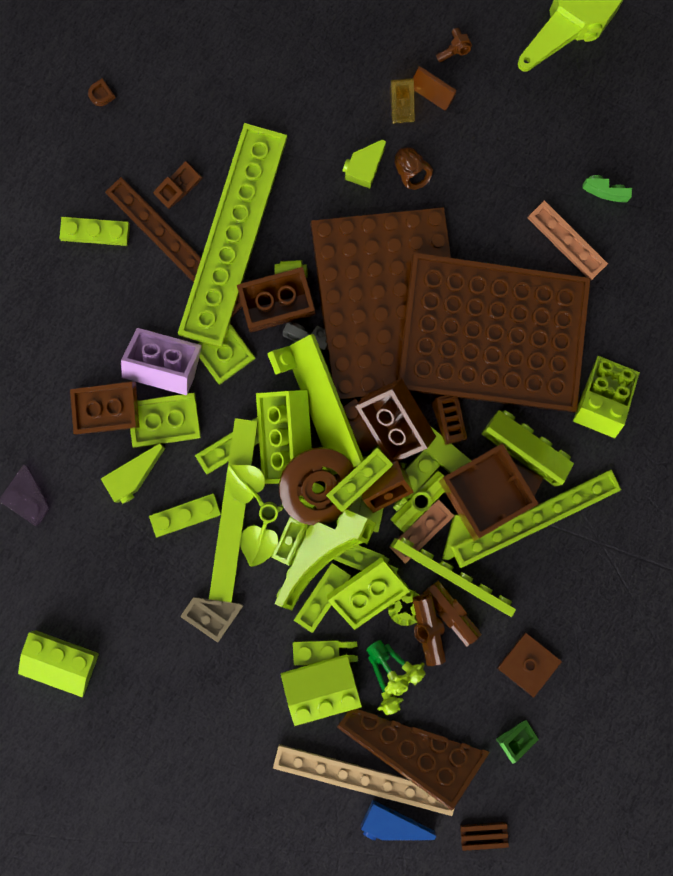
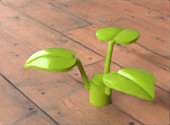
(243, 484)

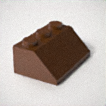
(276, 299)

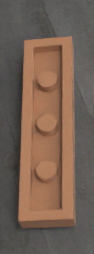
(567, 240)

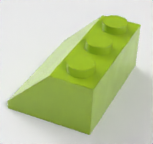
(57, 663)
(320, 690)

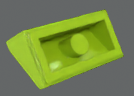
(290, 541)

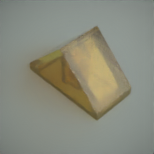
(402, 100)

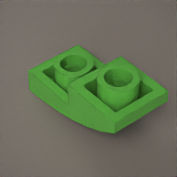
(600, 187)

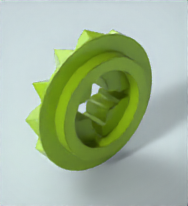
(403, 618)

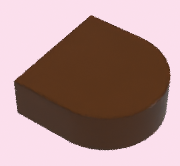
(100, 93)

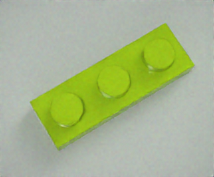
(94, 231)
(359, 480)
(185, 515)
(317, 603)

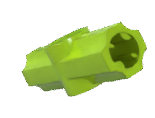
(409, 512)

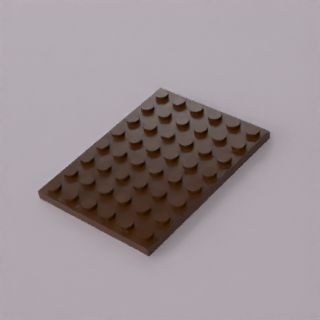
(365, 288)
(494, 333)

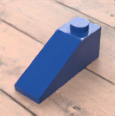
(389, 824)

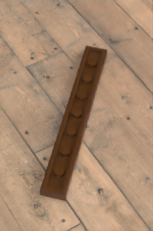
(157, 230)

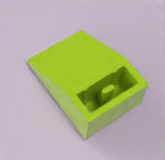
(606, 397)

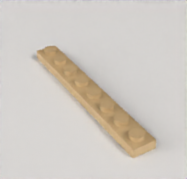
(355, 778)

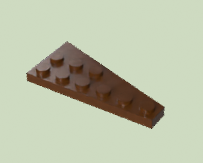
(424, 758)

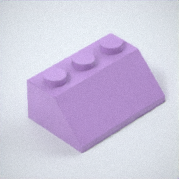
(160, 361)

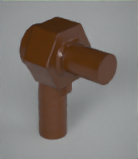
(460, 45)

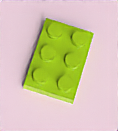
(166, 420)
(368, 593)

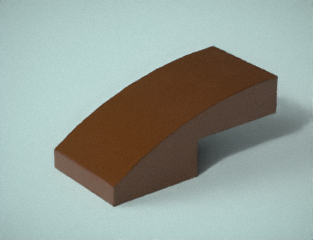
(177, 185)

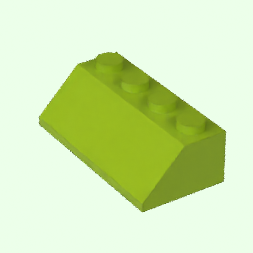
(282, 430)
(528, 448)

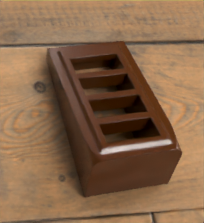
(442, 421)

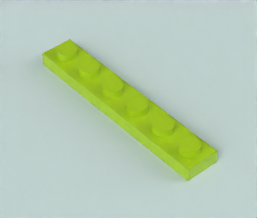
(462, 580)

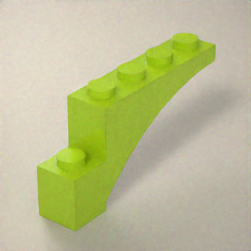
(318, 549)

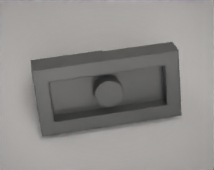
(297, 332)

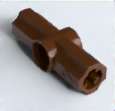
(453, 614)
(429, 629)

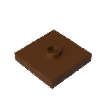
(529, 664)

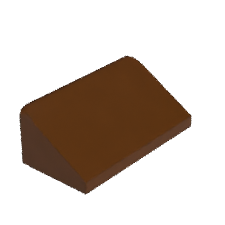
(433, 88)

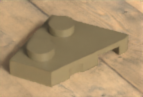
(211, 616)

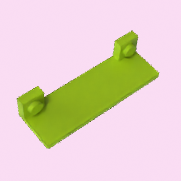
(324, 403)

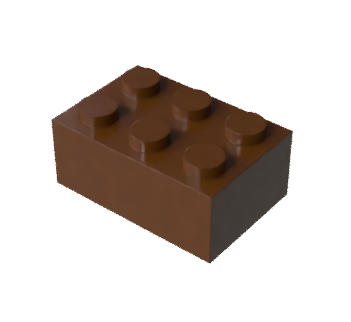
(396, 421)

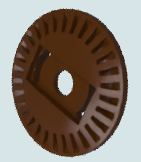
(302, 474)

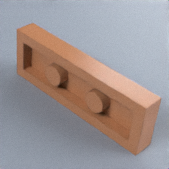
(425, 527)

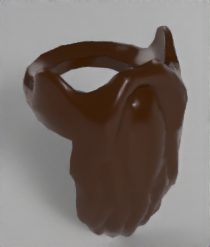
(409, 164)

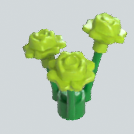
(397, 684)

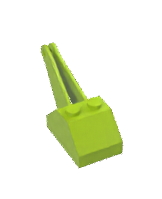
(568, 21)

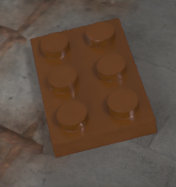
(104, 408)

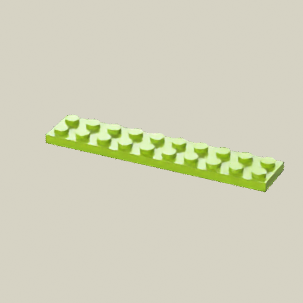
(232, 235)

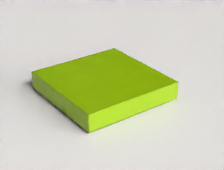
(226, 360)

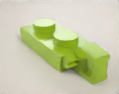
(360, 558)

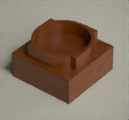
(488, 492)

